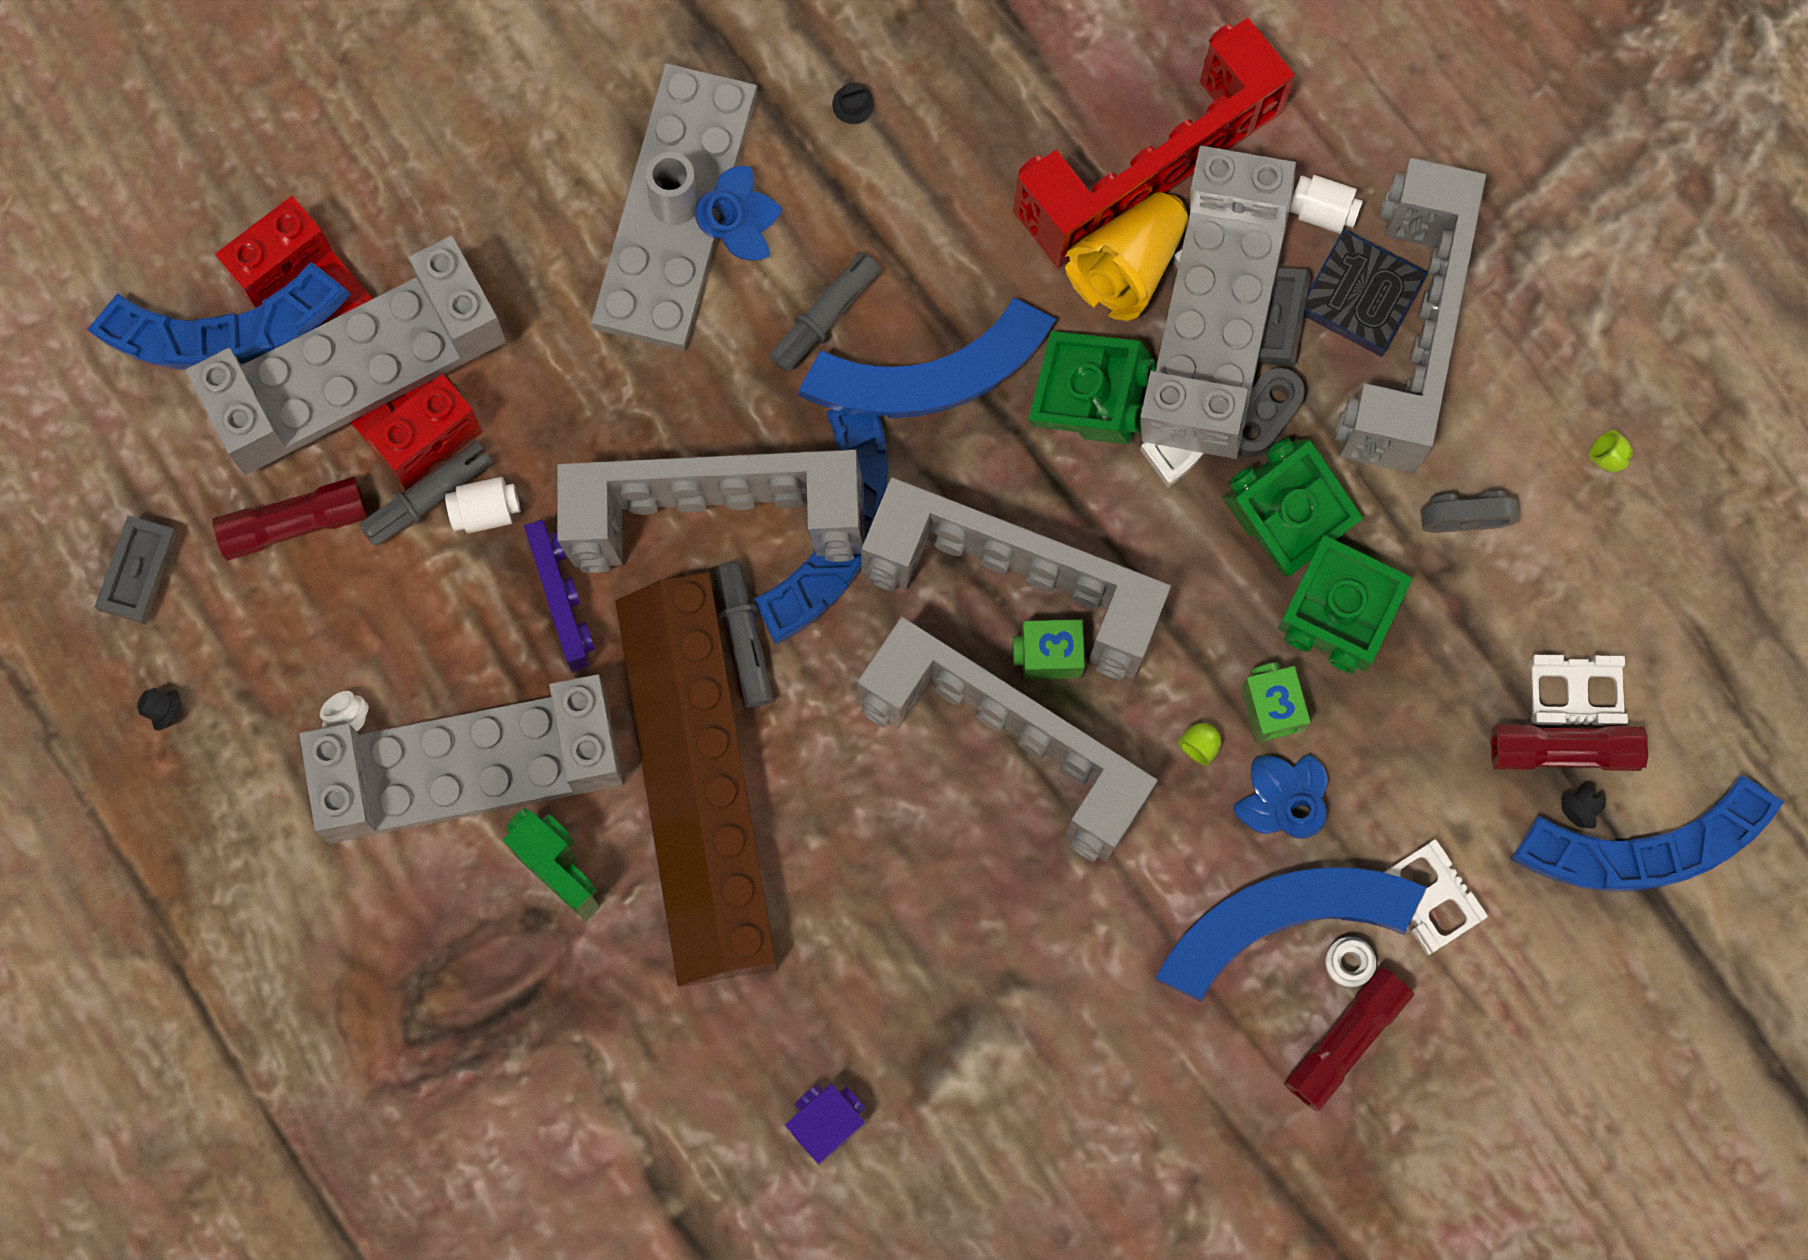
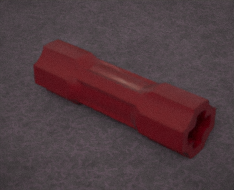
(254, 529)
(1604, 748)
(1350, 1037)

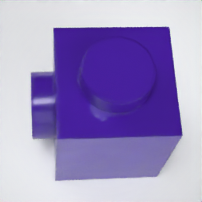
(826, 1121)

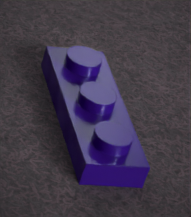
(560, 595)

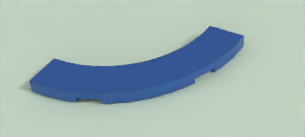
(181, 344)
(934, 384)
(820, 582)
(1653, 860)
(1282, 904)

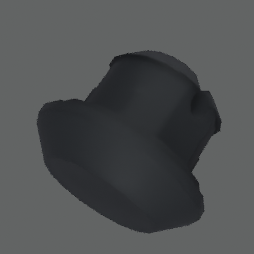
(853, 103)
(159, 707)
(1582, 807)

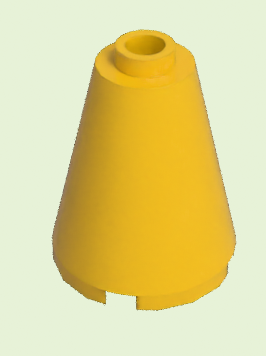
(1128, 256)

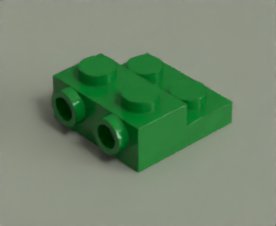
(1092, 386)
(1291, 503)
(1343, 606)
(547, 853)

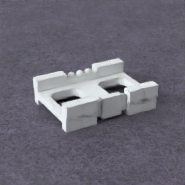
(1576, 674)
(1445, 888)

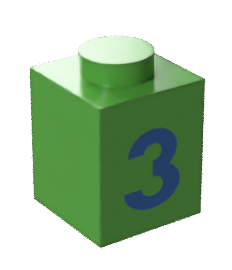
(1050, 649)
(1274, 702)

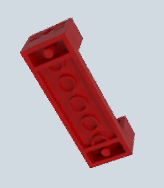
(1248, 92)
(406, 434)

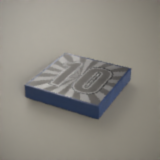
(1362, 292)

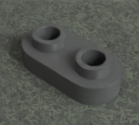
(1268, 416)
(1488, 511)

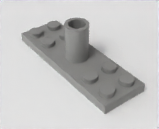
(658, 247)

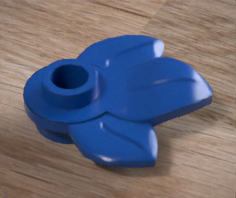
(742, 214)
(1279, 792)

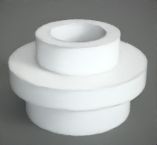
(344, 709)
(1364, 955)

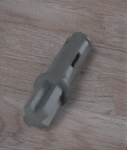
(825, 312)
(424, 494)
(743, 635)

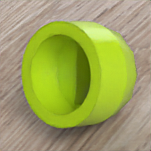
(1611, 452)
(1200, 743)

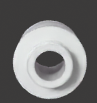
(1325, 203)
(482, 505)

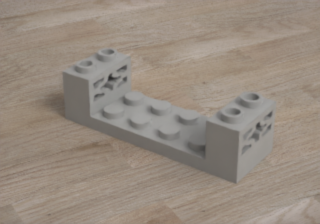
(1439, 210)
(1219, 302)
(349, 361)
(596, 492)
(914, 515)
(915, 658)
(461, 763)

